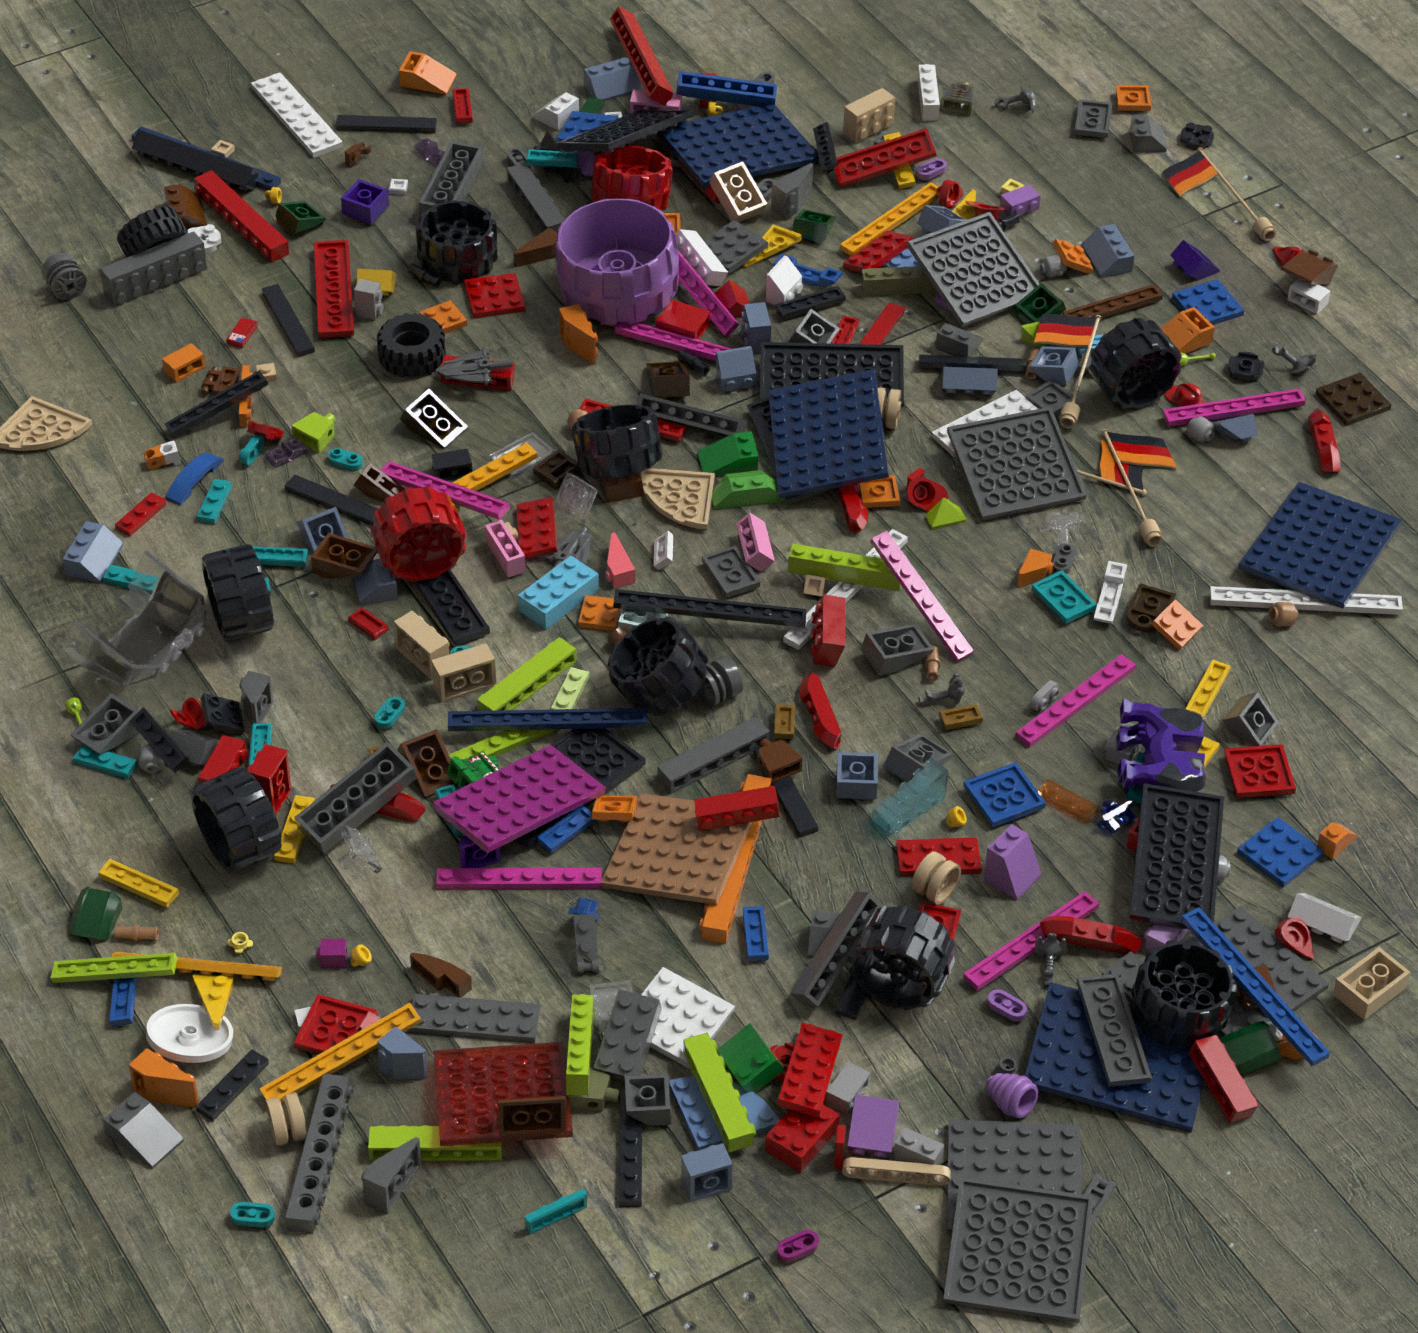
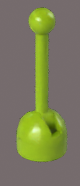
(1185, 358)
(75, 710)

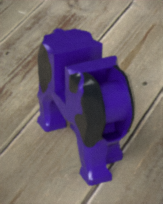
(1170, 746)

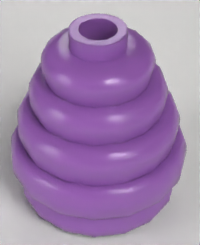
(1012, 1094)

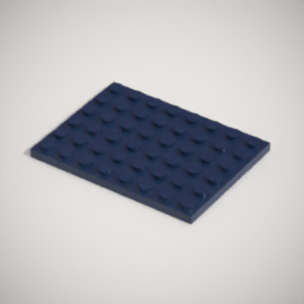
(754, 136)
(828, 434)
(1320, 544)
(1069, 1066)

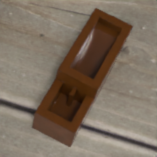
(441, 974)

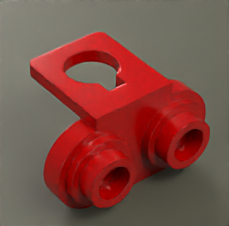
(191, 715)

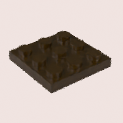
(1353, 399)

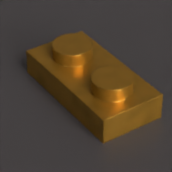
(961, 717)
(784, 721)

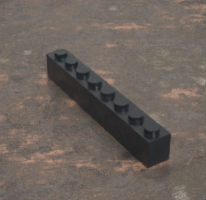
(194, 159)

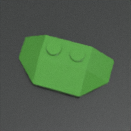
(745, 490)

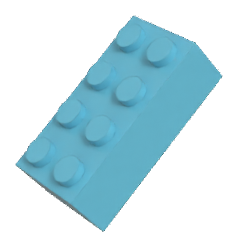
(558, 592)

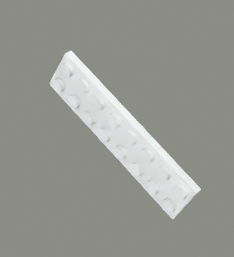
(297, 115)

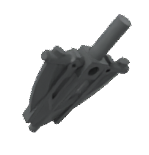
(472, 367)
(572, 542)

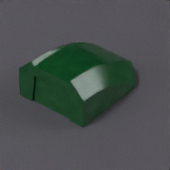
(298, 216)
(813, 225)
(1037, 303)
(95, 914)
(1252, 1048)

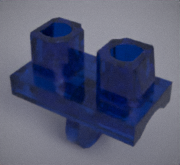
(1109, 820)

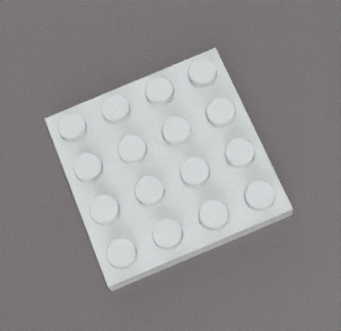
(684, 1013)

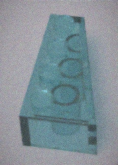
(911, 799)

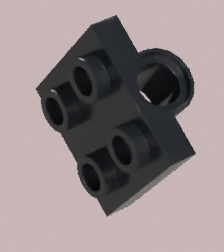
(222, 714)

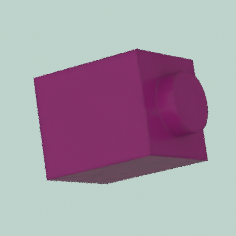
(332, 953)

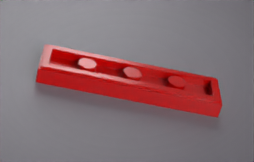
(883, 324)

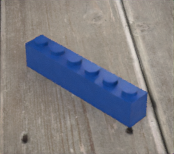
(725, 89)

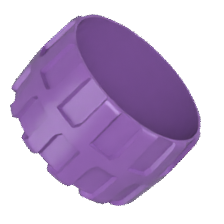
(617, 261)

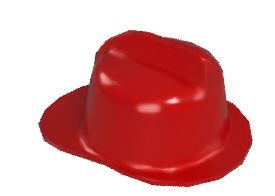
(981, 208)
(1185, 395)
(925, 493)

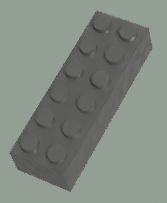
(453, 175)
(153, 268)
(355, 797)

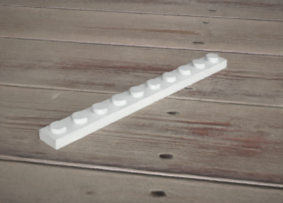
(1267, 597)
(797, 636)

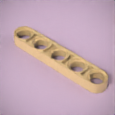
(906, 1173)

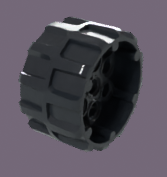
(457, 241)
(1135, 363)
(617, 441)
(237, 592)
(657, 665)
(236, 819)
(902, 957)
(1185, 985)

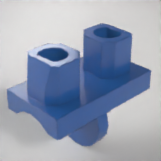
(584, 906)

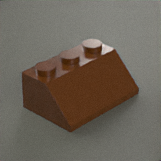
(186, 204)
(531, 1115)

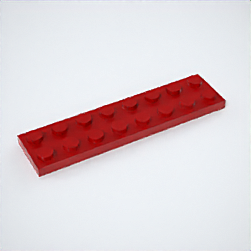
(333, 289)

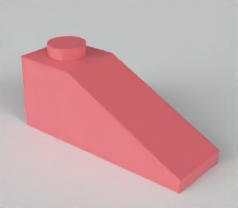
(619, 567)

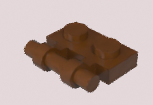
(225, 379)

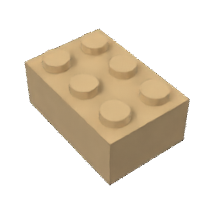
(869, 115)
(738, 192)
(419, 642)
(463, 672)
(1371, 983)

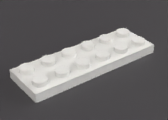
(1006, 405)

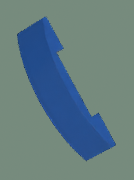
(813, 276)
(190, 475)

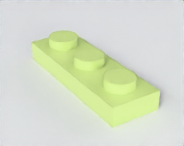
(571, 689)

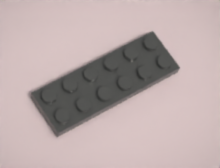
(476, 1018)
(1113, 1030)

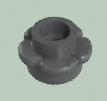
(1007, 1062)

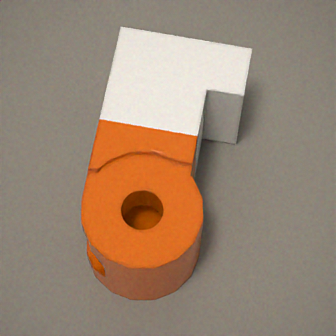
(162, 455)

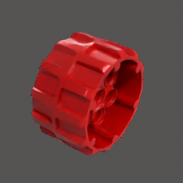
(634, 175)
(418, 534)

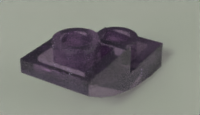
(429, 151)
(288, 452)

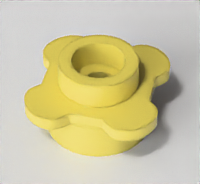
(240, 942)

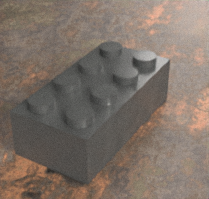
(628, 1035)

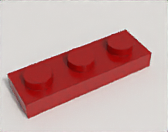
(140, 514)

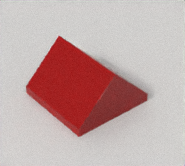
(733, 298)

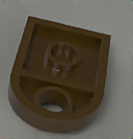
(1147, 606)

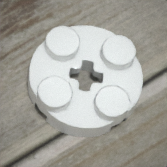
(212, 236)

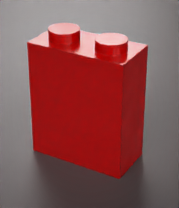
(684, 319)

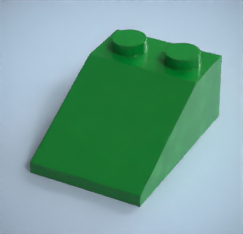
(730, 455)
(750, 1059)

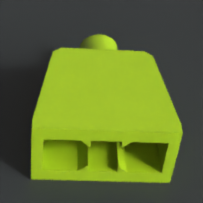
(315, 430)

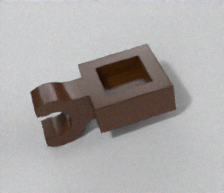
(354, 153)

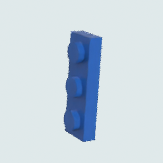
(566, 829)
(755, 933)
(123, 1001)

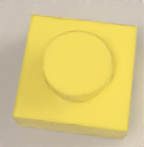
(1010, 185)

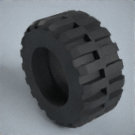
(150, 230)
(409, 330)

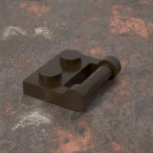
(553, 465)

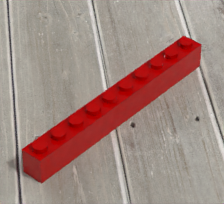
(641, 56)

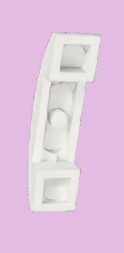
(1110, 592)

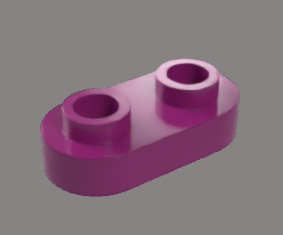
(796, 1246)

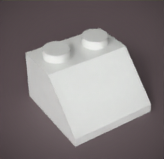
(557, 111)
(783, 282)

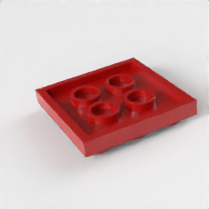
(494, 295)
(1259, 771)
(329, 1024)

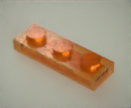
(1068, 801)

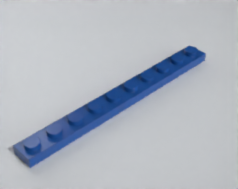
(1257, 988)

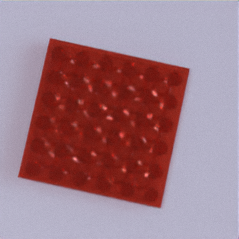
(476, 1078)

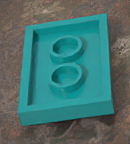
(1064, 597)

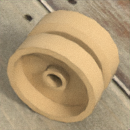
(890, 408)
(936, 878)
(286, 1119)

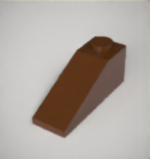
(536, 250)
(377, 484)

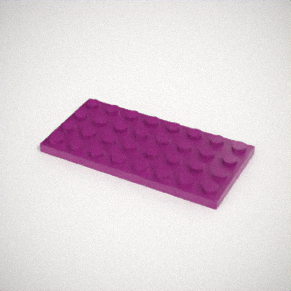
(518, 798)

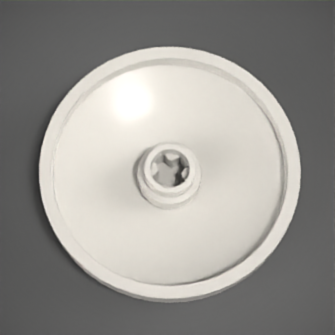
(187, 1035)

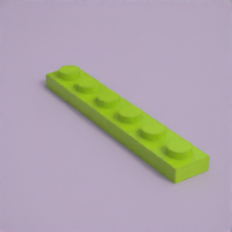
(501, 743)
(114, 967)

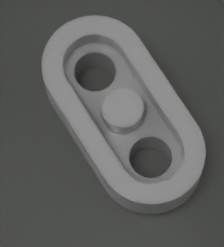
(1044, 696)

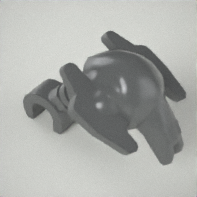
(1025, 96)
(1301, 364)
(955, 691)
(1050, 948)

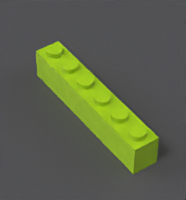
(841, 567)
(529, 677)
(579, 1045)
(718, 1092)
(387, 1138)

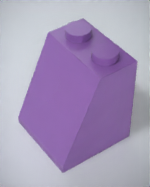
(1012, 863)
(873, 1126)

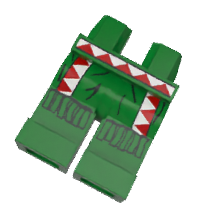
(471, 769)

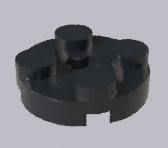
(1192, 131)
(1239, 371)

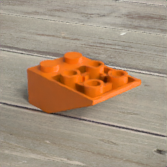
(425, 74)
(1189, 330)
(577, 332)
(162, 1081)

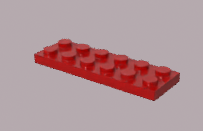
(884, 157)
(810, 1069)

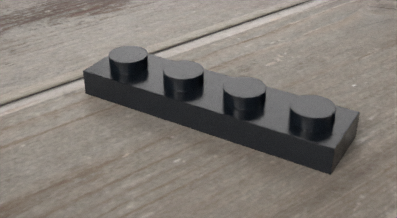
(811, 301)
(159, 740)
(232, 1085)

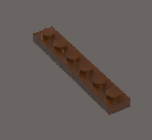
(1118, 303)

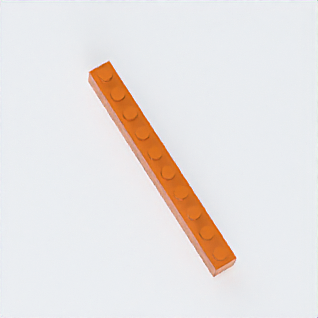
(720, 917)

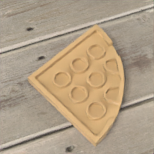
(41, 426)
(680, 495)

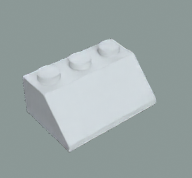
(1324, 917)

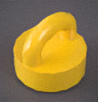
(711, 111)
(274, 195)
(956, 816)
(360, 956)

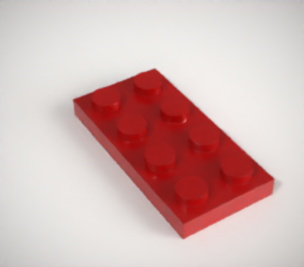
(877, 252)
(537, 527)
(959, 850)

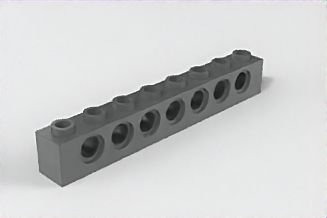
(321, 1137)

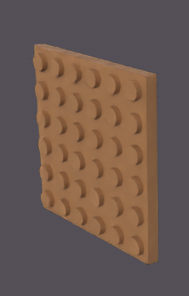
(669, 856)

